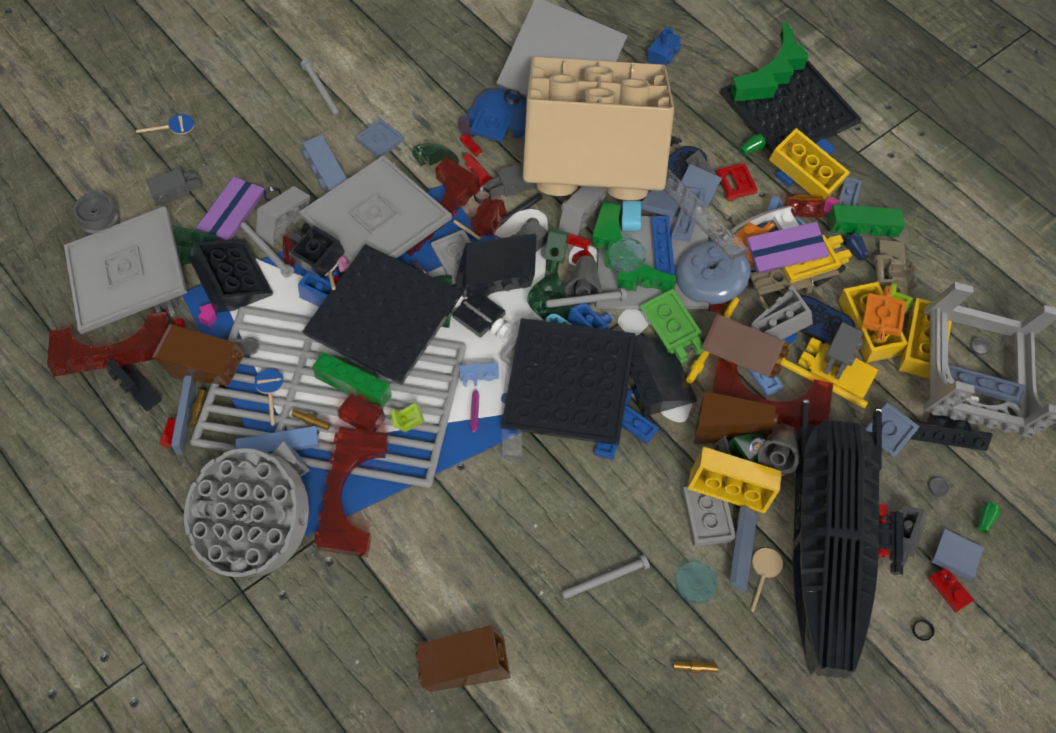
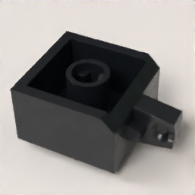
(316, 251)

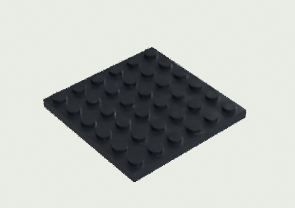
(803, 104)
(382, 314)
(569, 381)

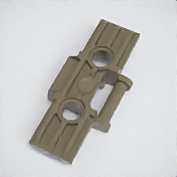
(893, 259)
(777, 280)

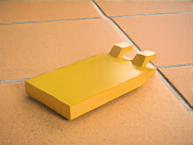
(816, 267)
(854, 378)

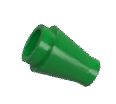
(754, 144)
(988, 516)

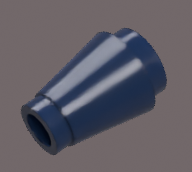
(857, 246)

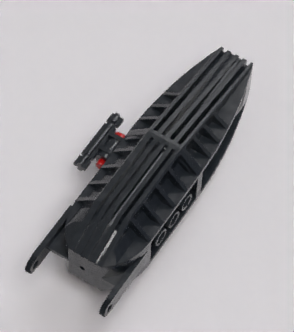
(839, 540)

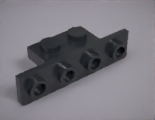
(133, 383)
(951, 432)

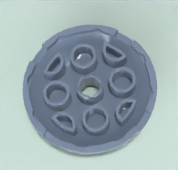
(714, 285)

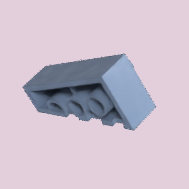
(322, 163)

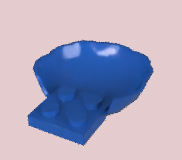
(493, 116)

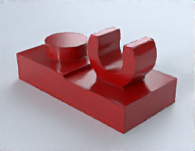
(473, 164)
(950, 589)

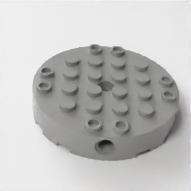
(240, 541)

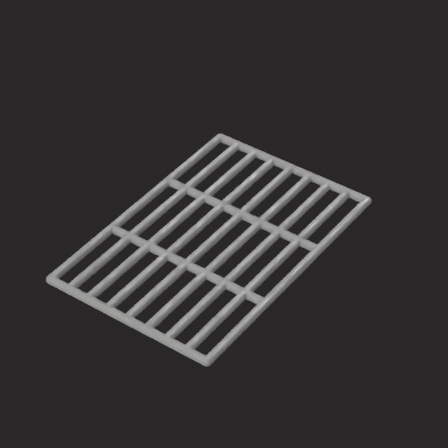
(294, 386)

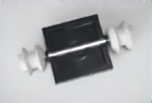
(480, 315)

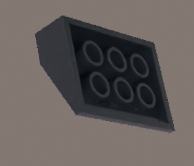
(497, 265)
(229, 274)
(657, 378)

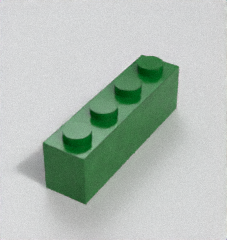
(866, 220)
(351, 379)

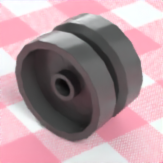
(95, 212)

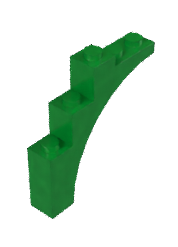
(766, 80)
(607, 233)

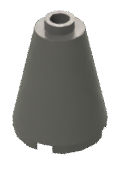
(584, 279)
(781, 451)

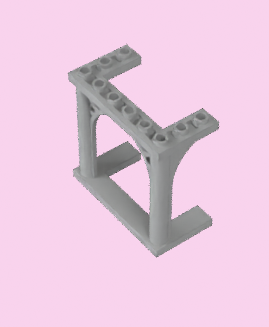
(948, 396)

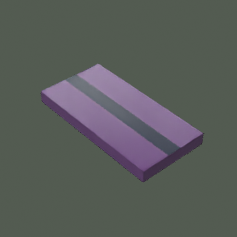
(231, 209)
(787, 247)

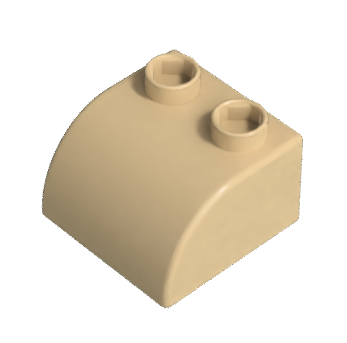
(597, 127)

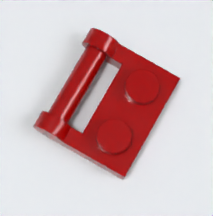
(741, 178)

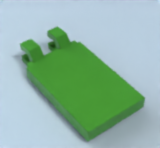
(673, 324)

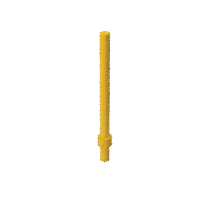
(698, 364)
(837, 390)

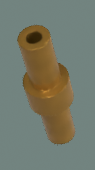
(197, 408)
(311, 419)
(695, 666)

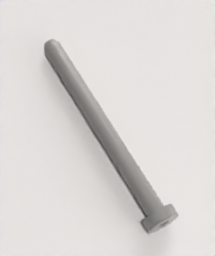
(286, 270)

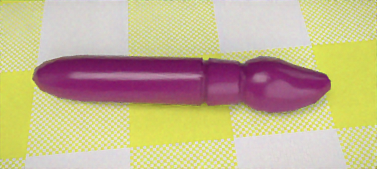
(474, 411)

